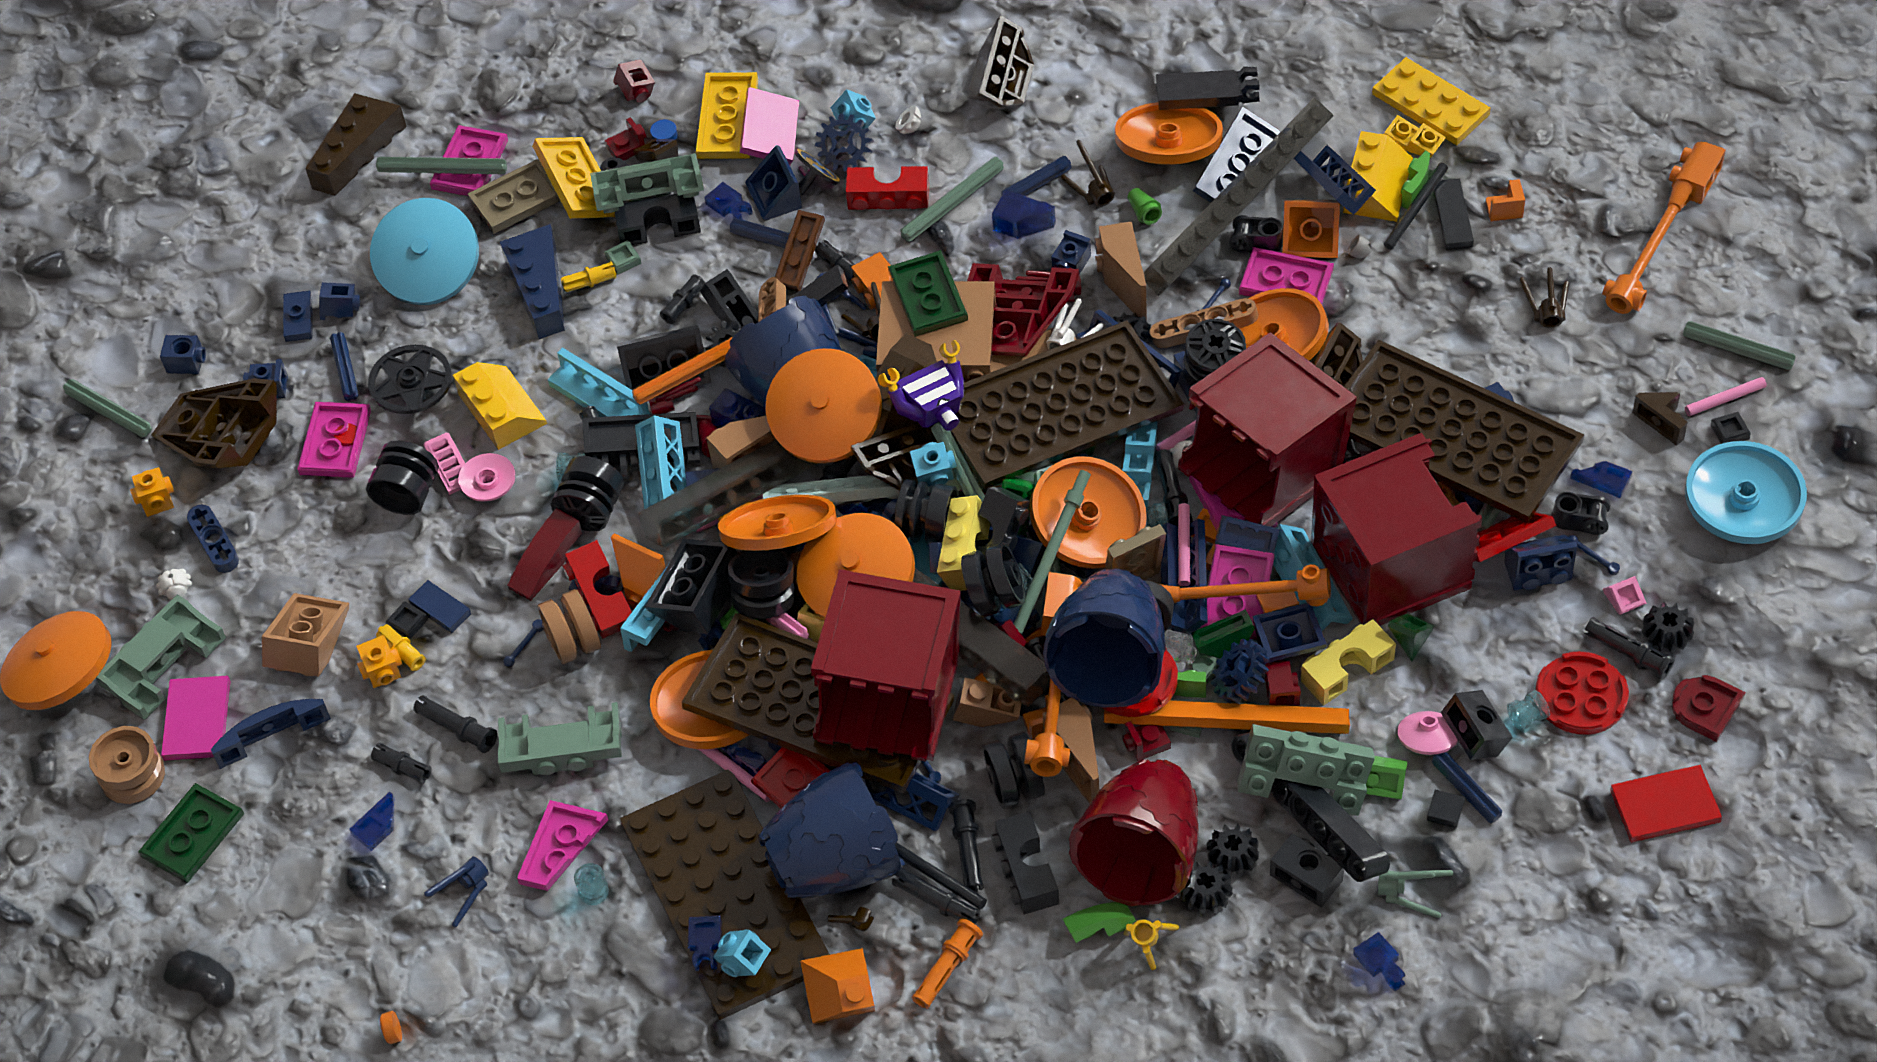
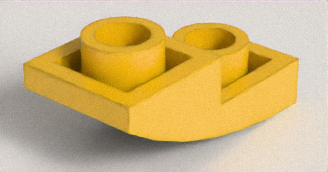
(1413, 138)

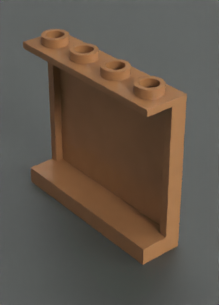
(972, 335)

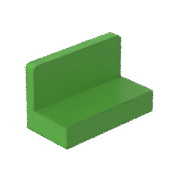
(1387, 777)

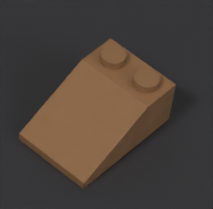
(1122, 265)
(738, 440)
(303, 635)
(1076, 731)

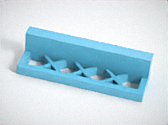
(593, 387)
(653, 461)
(1293, 556)
(641, 624)

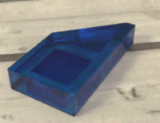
(1604, 477)
(376, 823)

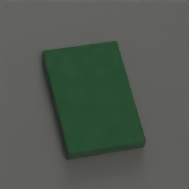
(927, 293)
(191, 833)

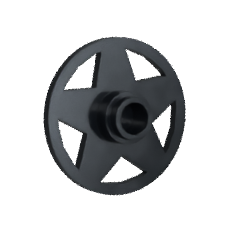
(410, 379)

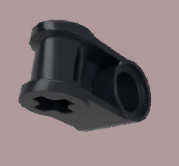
(1257, 232)
(1581, 513)

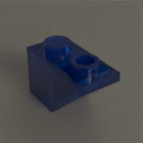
(1022, 216)
(733, 407)

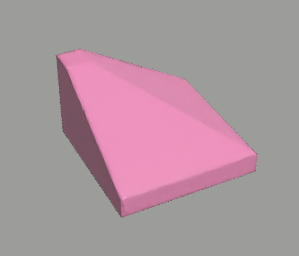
(1625, 595)

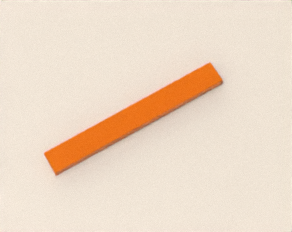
(1242, 717)

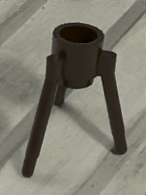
(1099, 190)
(1550, 311)
(872, 324)

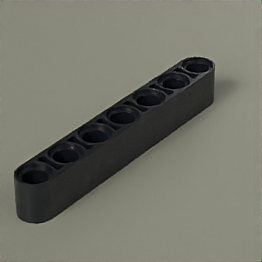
(1326, 823)

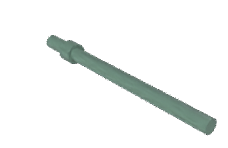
(1073, 500)

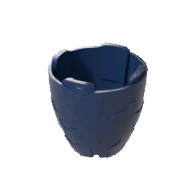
(766, 347)
(1107, 641)
(831, 837)

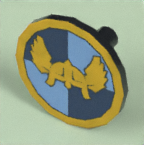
(815, 168)

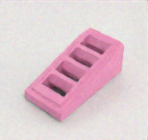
(440, 448)

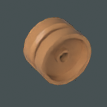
(565, 628)
(126, 764)

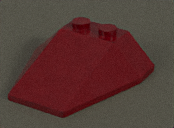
(1023, 306)

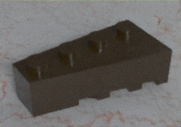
(352, 141)

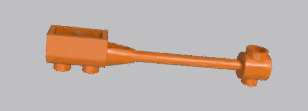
(1689, 183)
(1311, 584)
(1047, 750)

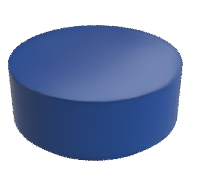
(663, 130)

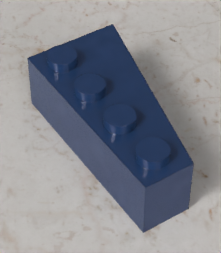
(534, 271)

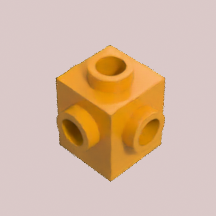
(152, 491)
(378, 662)

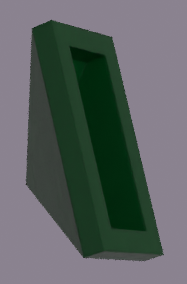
(1410, 633)
(1220, 635)

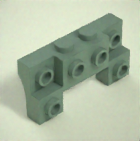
(646, 179)
(154, 650)
(560, 745)
(1306, 760)

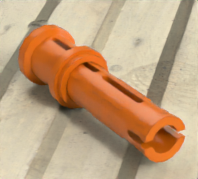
(954, 952)

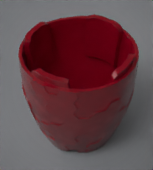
(1139, 834)

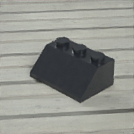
(656, 354)
(693, 586)

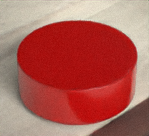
(347, 438)

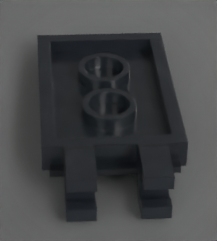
(1207, 89)

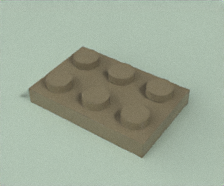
(514, 196)
(1138, 554)

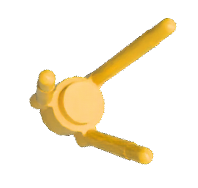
(1146, 935)

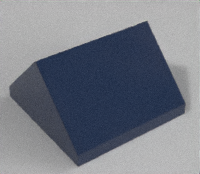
(774, 186)
(1289, 632)

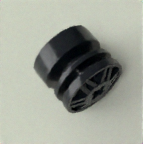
(1210, 347)
(402, 477)
(588, 492)
(920, 512)

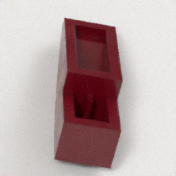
(545, 554)

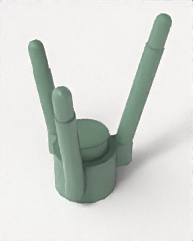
(1394, 883)

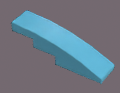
(1139, 457)

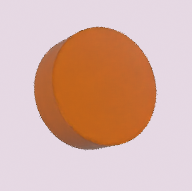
(391, 1027)

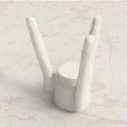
(1063, 334)

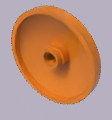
(1169, 134)
(1290, 316)
(823, 405)
(1108, 513)
(777, 522)
(854, 544)
(55, 660)
(682, 725)

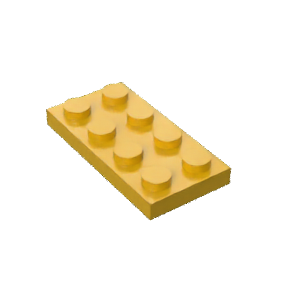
(1431, 100)
(723, 114)
(569, 169)

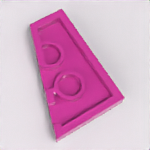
(558, 842)

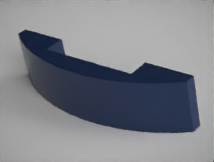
(266, 723)

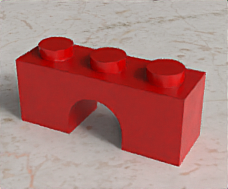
(907, 192)
(586, 567)

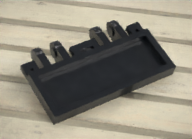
(615, 438)

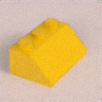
(1385, 169)
(498, 402)

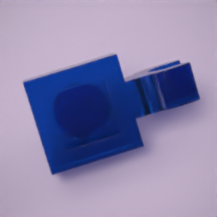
(1378, 957)

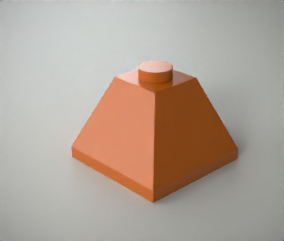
(1311, 228)
(637, 568)
(837, 985)

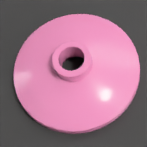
(484, 469)
(1426, 733)

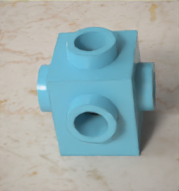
(853, 104)
(933, 463)
(741, 953)

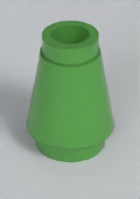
(1145, 207)

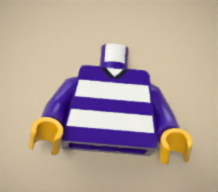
(930, 393)

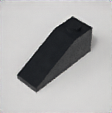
(728, 300)

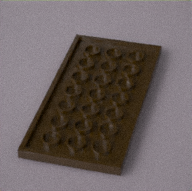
(1061, 404)
(1477, 437)
(765, 687)
(708, 862)

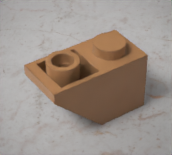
(984, 704)

